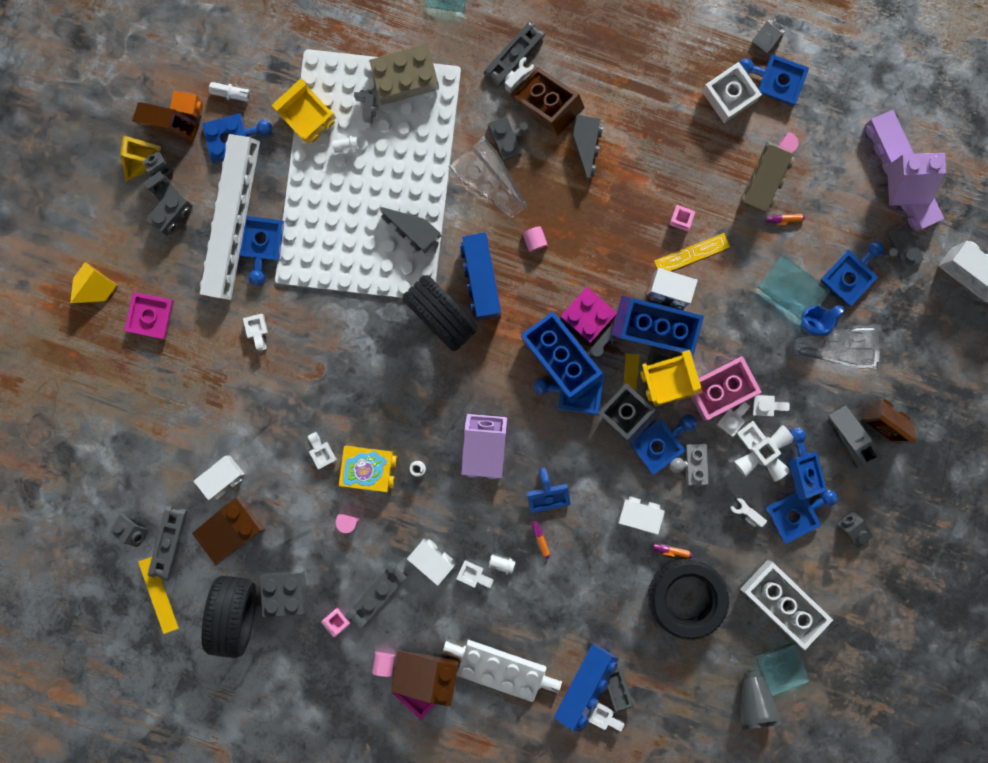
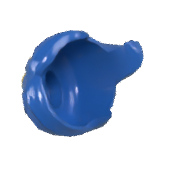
(820, 321)

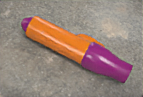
(784, 219)
(537, 531)
(671, 552)

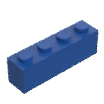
(586, 688)

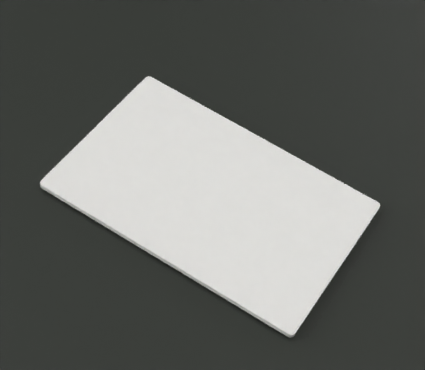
(334, 199)

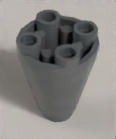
(757, 703)

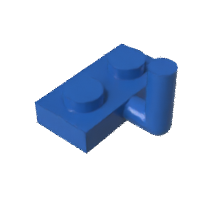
(549, 496)

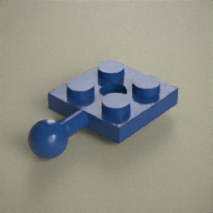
(778, 67)
(233, 125)
(268, 250)
(857, 268)
(587, 405)
(670, 445)
(806, 468)
(806, 519)

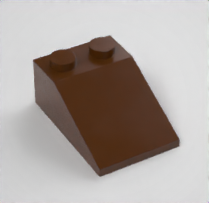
(548, 100)
(890, 423)
(228, 530)
(425, 677)

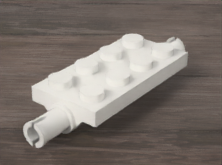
(501, 670)

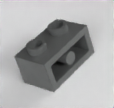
(169, 212)

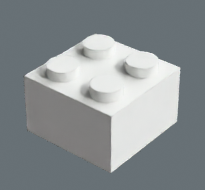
(731, 92)
(671, 288)

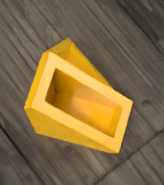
(133, 153)
(91, 286)

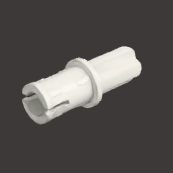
(229, 91)

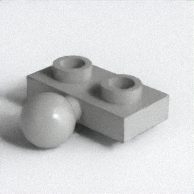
(694, 463)

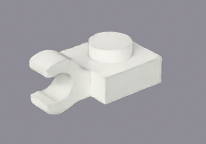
(513, 79)
(256, 328)
(765, 405)
(732, 420)
(322, 453)
(752, 516)
(472, 574)
(603, 716)

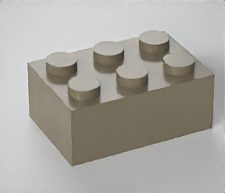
(404, 74)
(768, 176)

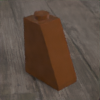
(165, 121)

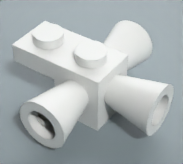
(763, 450)

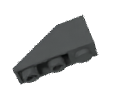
(584, 140)
(415, 228)
(855, 438)

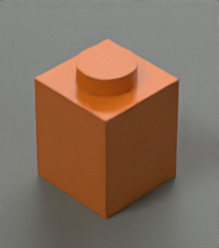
(187, 104)

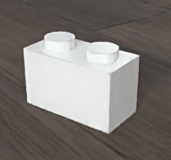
(219, 478)
(640, 515)
(431, 561)

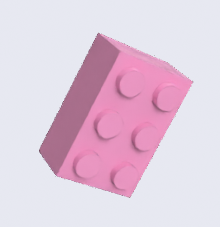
(725, 388)

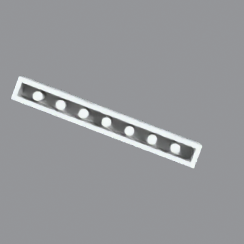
(229, 217)

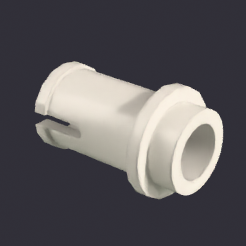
(345, 144)
(422, 468)
(502, 564)

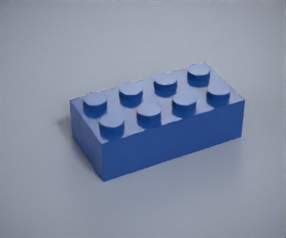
(482, 279)
(657, 325)
(562, 357)

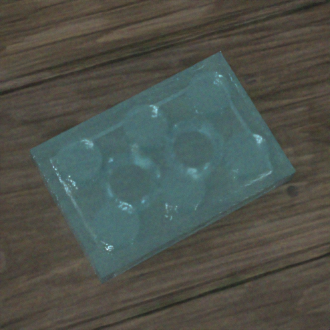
(793, 287)

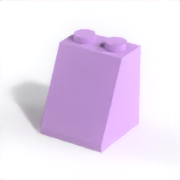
(915, 178)
(484, 446)

